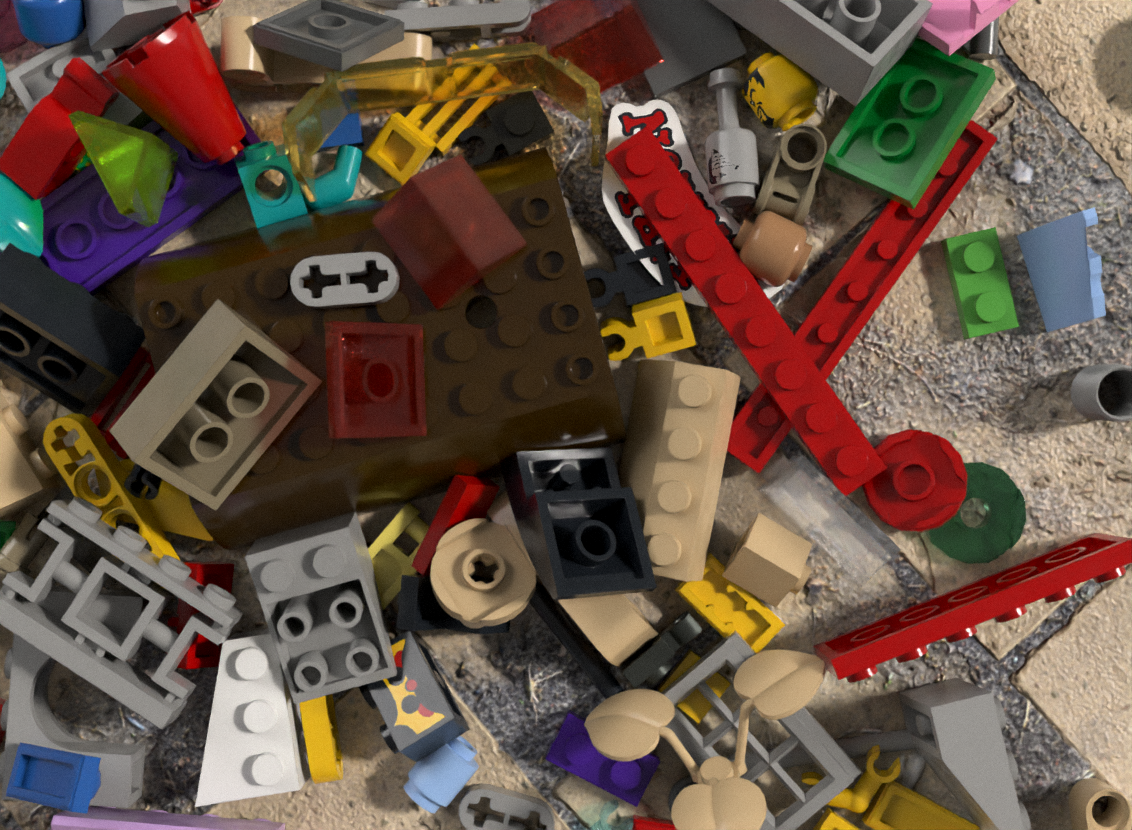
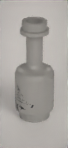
(731, 149)

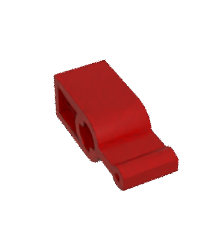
(47, 144)

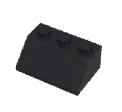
(61, 334)

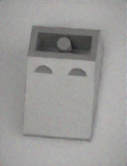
(322, 607)
(962, 741)

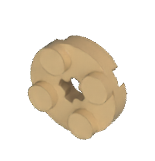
(477, 602)

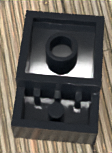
(578, 523)

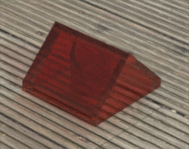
(598, 37)
(447, 230)
(375, 380)

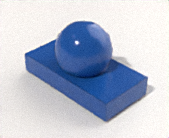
(54, 778)

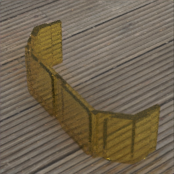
(424, 81)

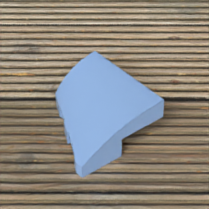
(1064, 270)

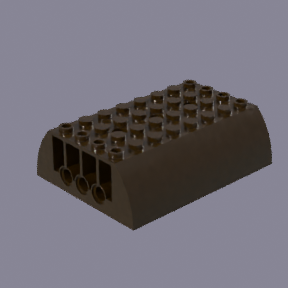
(489, 391)

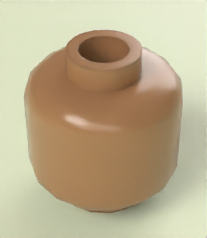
(772, 248)

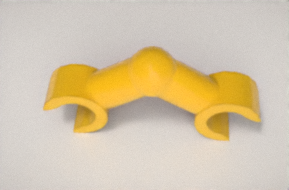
(859, 797)

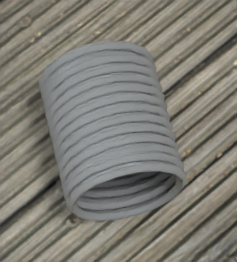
(1085, 392)

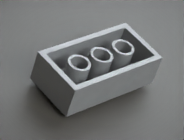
(835, 41)

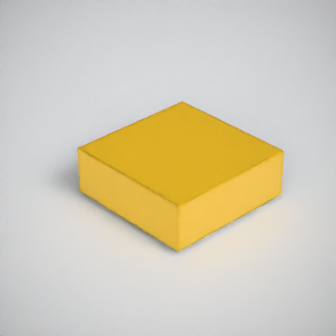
(400, 148)
(695, 704)

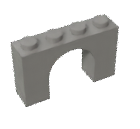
(28, 712)

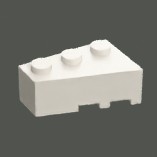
(254, 726)

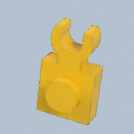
(657, 325)

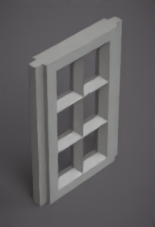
(801, 726)

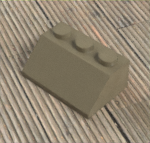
(214, 406)

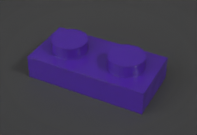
(576, 754)

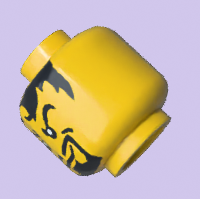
(780, 92)

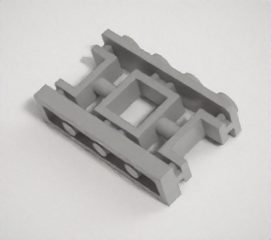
(95, 649)

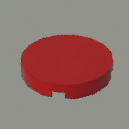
(921, 481)

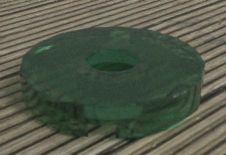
(1000, 527)

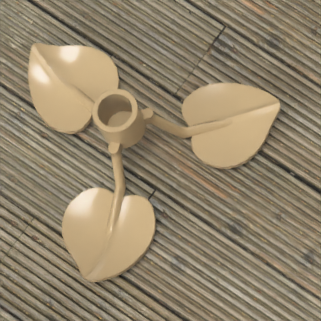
(635, 719)

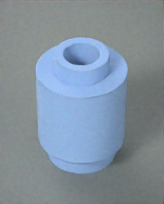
(441, 775)

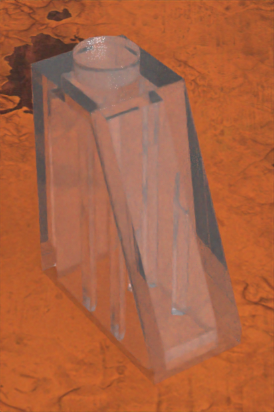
(827, 519)

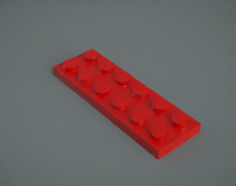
(959, 610)

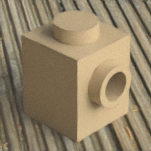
(769, 561)

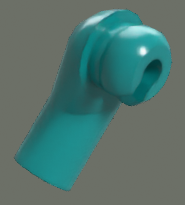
(338, 183)

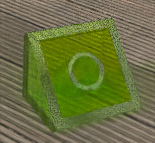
(130, 163)

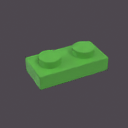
(979, 283)

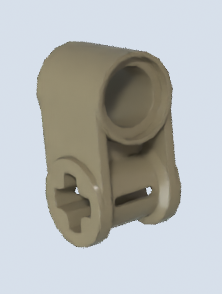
(790, 185)

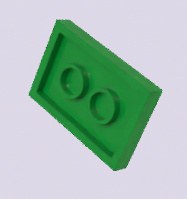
(909, 122)

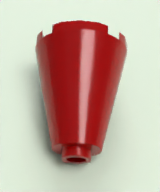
(181, 89)

